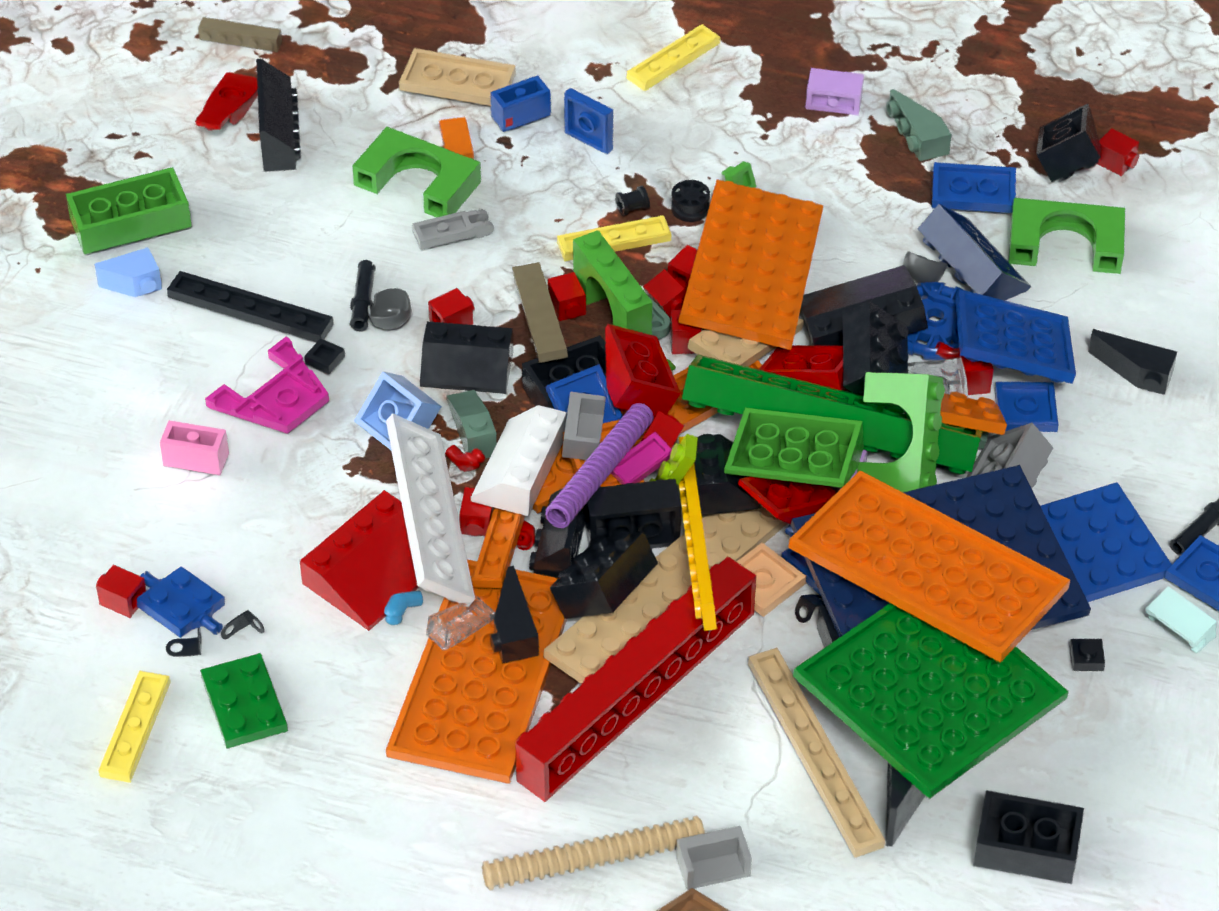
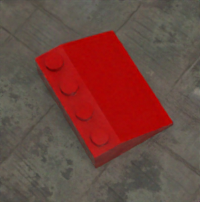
(363, 562)

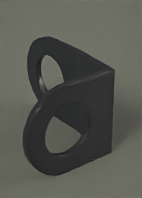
(810, 602)
(240, 622)
(191, 646)

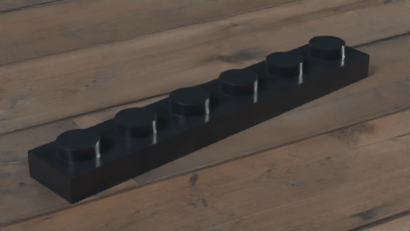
(250, 306)

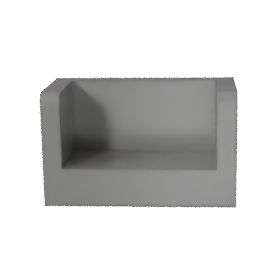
(583, 425)
(713, 857)

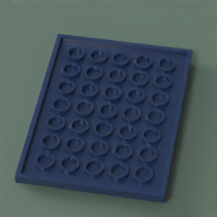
(992, 503)

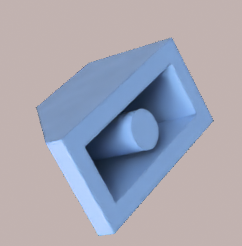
(129, 273)

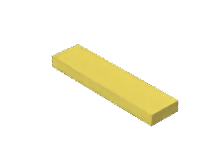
(673, 57)
(622, 235)
(134, 726)

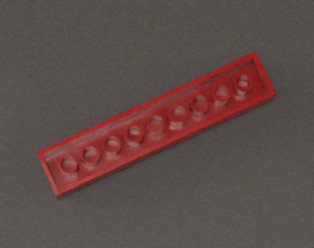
(631, 682)

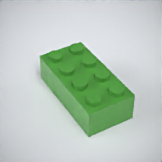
(128, 210)

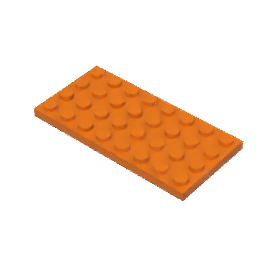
(752, 264)
(930, 565)
(469, 704)

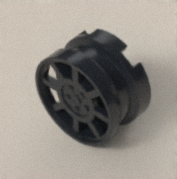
(690, 202)

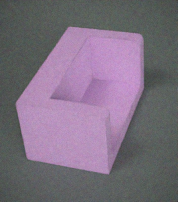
(834, 91)

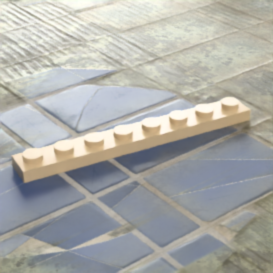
(816, 753)

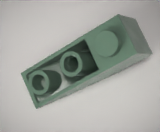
(922, 128)

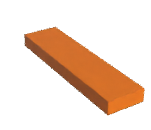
(497, 549)

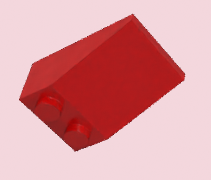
(809, 363)
(638, 371)
(787, 498)

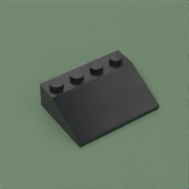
(888, 289)

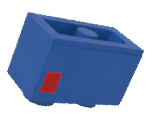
(520, 103)

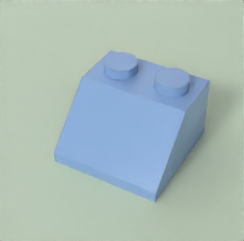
(396, 396)

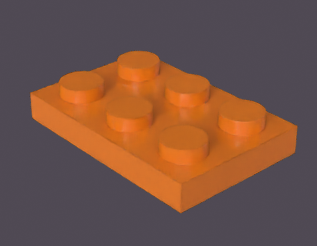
(972, 413)

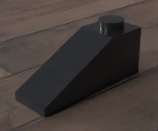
(1136, 361)
(514, 628)

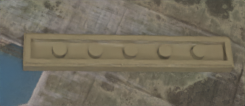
(539, 312)

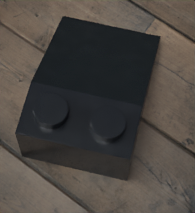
(1069, 144)
(902, 802)

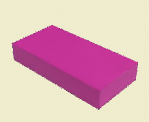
(642, 460)

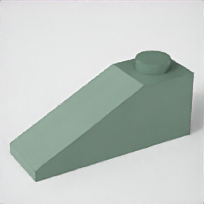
(473, 422)

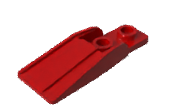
(228, 100)

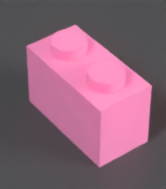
(194, 447)

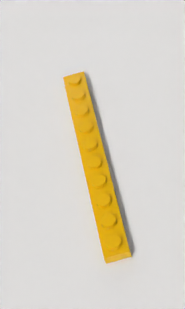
(697, 549)

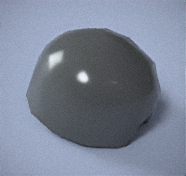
(923, 269)
(390, 309)

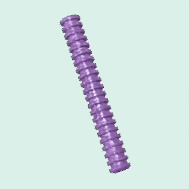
(599, 465)

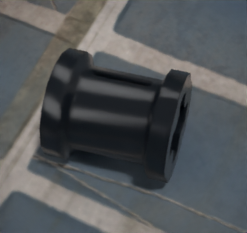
(632, 201)

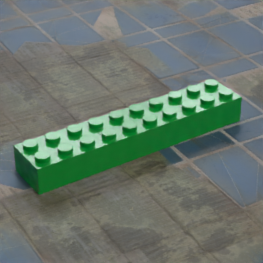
(887, 428)

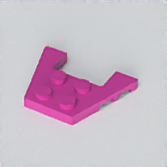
(282, 400)

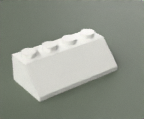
(521, 460)

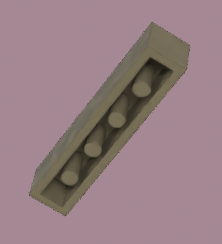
(240, 34)

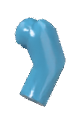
(398, 603)

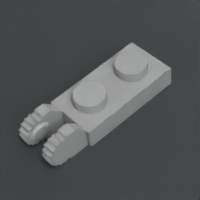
(452, 228)

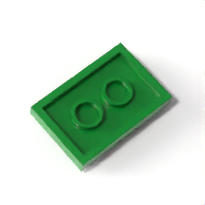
(243, 700)

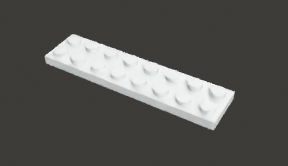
(429, 510)

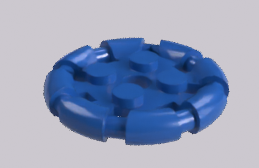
(941, 303)

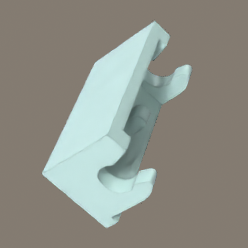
(1183, 618)

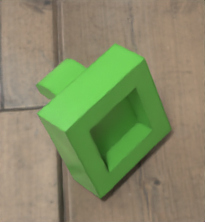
(740, 174)

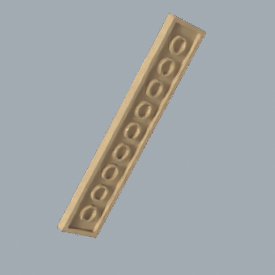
(596, 637)

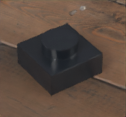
(324, 356)
(1087, 655)

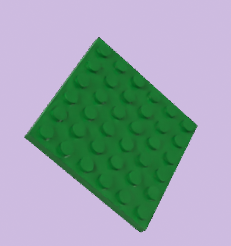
(926, 695)

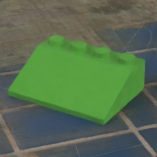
(796, 447)

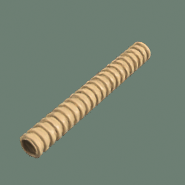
(589, 853)

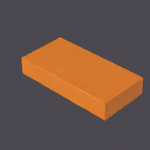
(456, 136)

